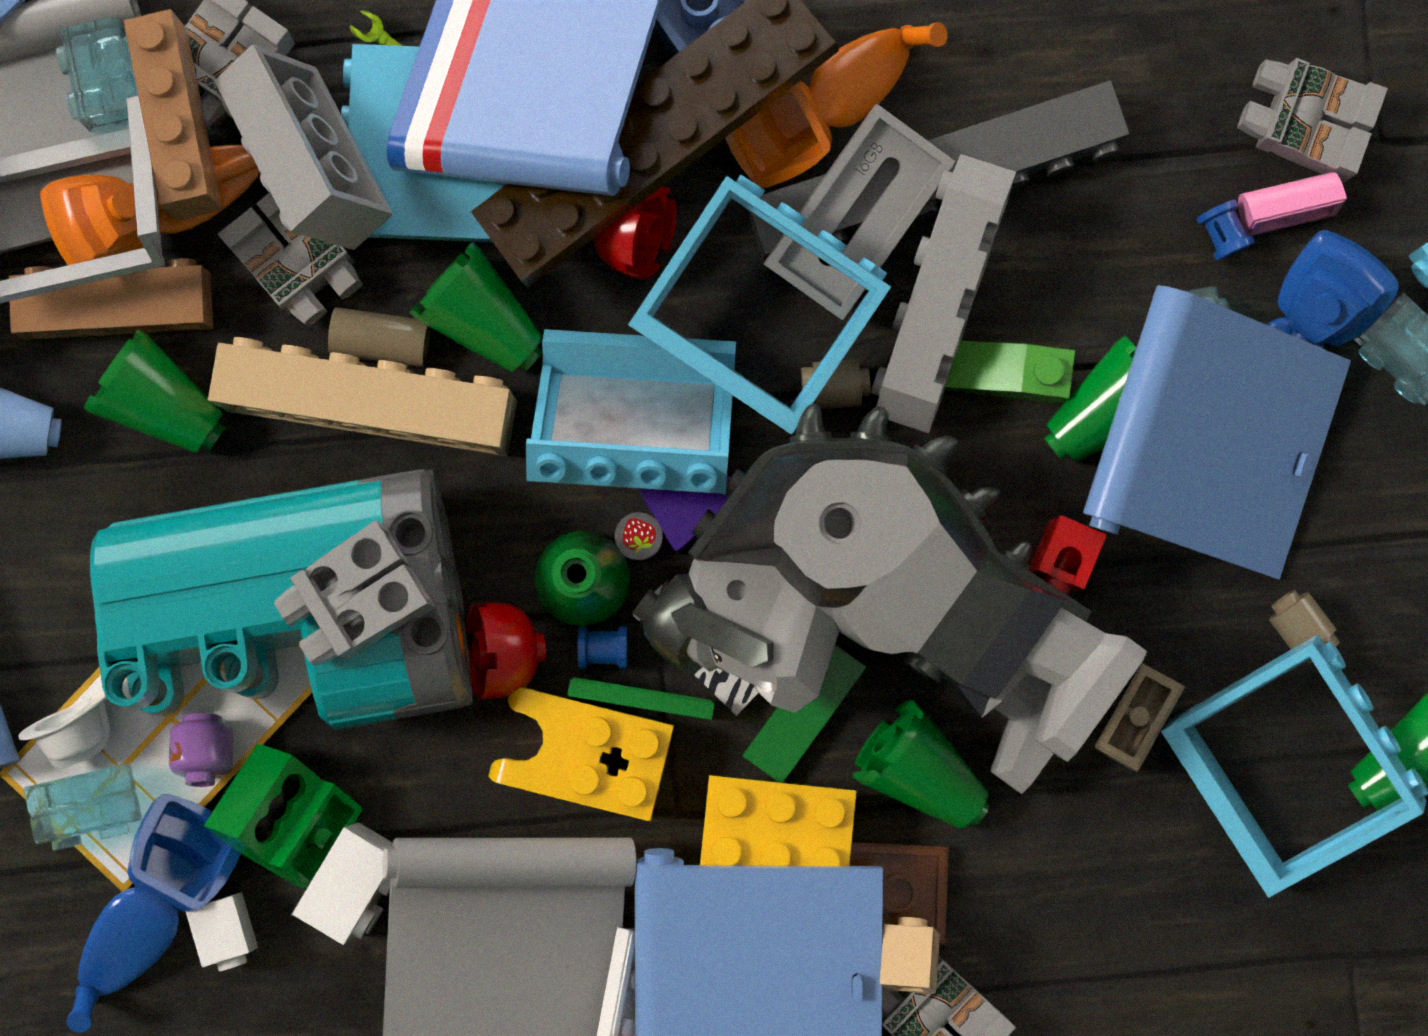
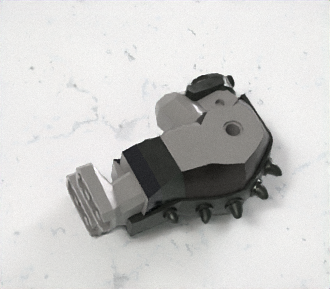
(899, 562)

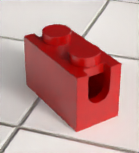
(1067, 554)

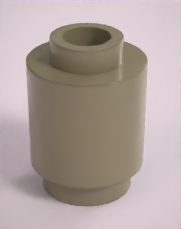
(844, 386)
(1300, 619)

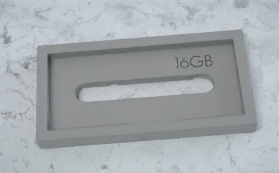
(917, 179)

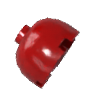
(635, 238)
(502, 649)

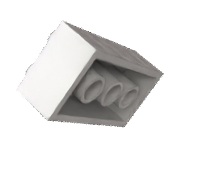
(302, 148)

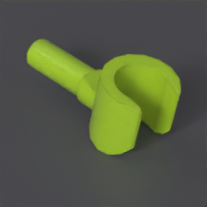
(376, 34)

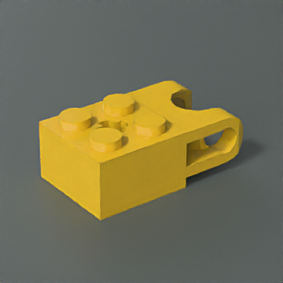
(573, 750)

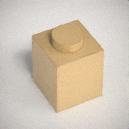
(909, 956)

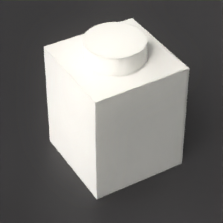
(223, 932)

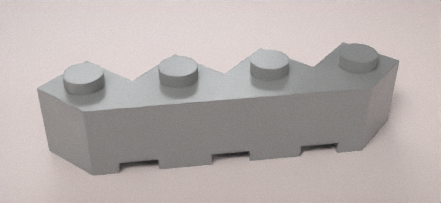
(944, 291)

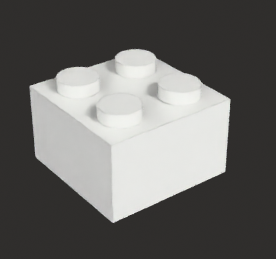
(347, 886)

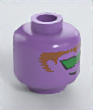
(201, 749)

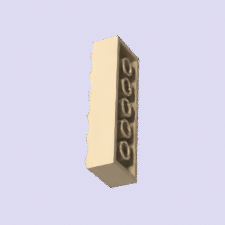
(363, 398)

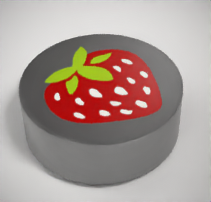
(638, 536)

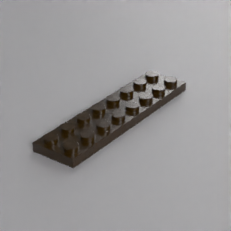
(668, 126)

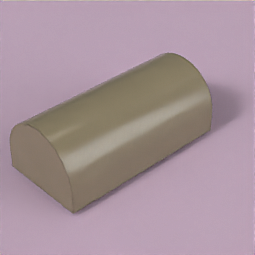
(379, 337)
(1139, 717)

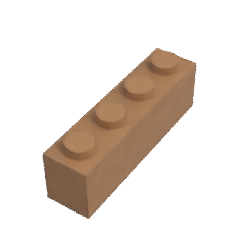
(172, 115)
(145, 300)

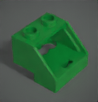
(310, 818)

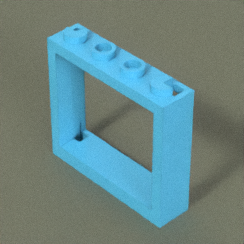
(789, 223)
(1232, 812)

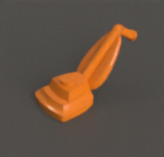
(842, 91)
(97, 213)

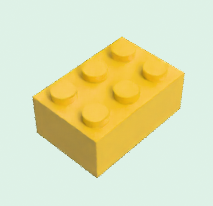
(776, 824)

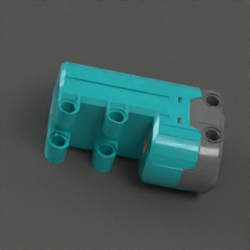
(207, 584)

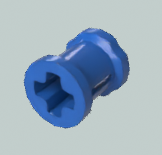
(1225, 230)
(603, 647)

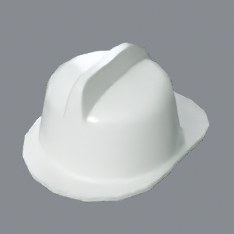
(73, 732)

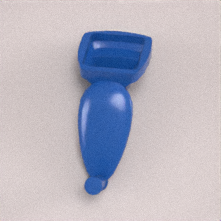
(1333, 291)
(174, 869)

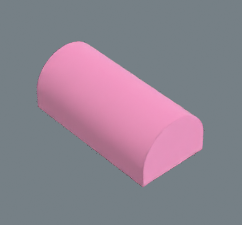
(1291, 203)

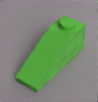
(1012, 371)

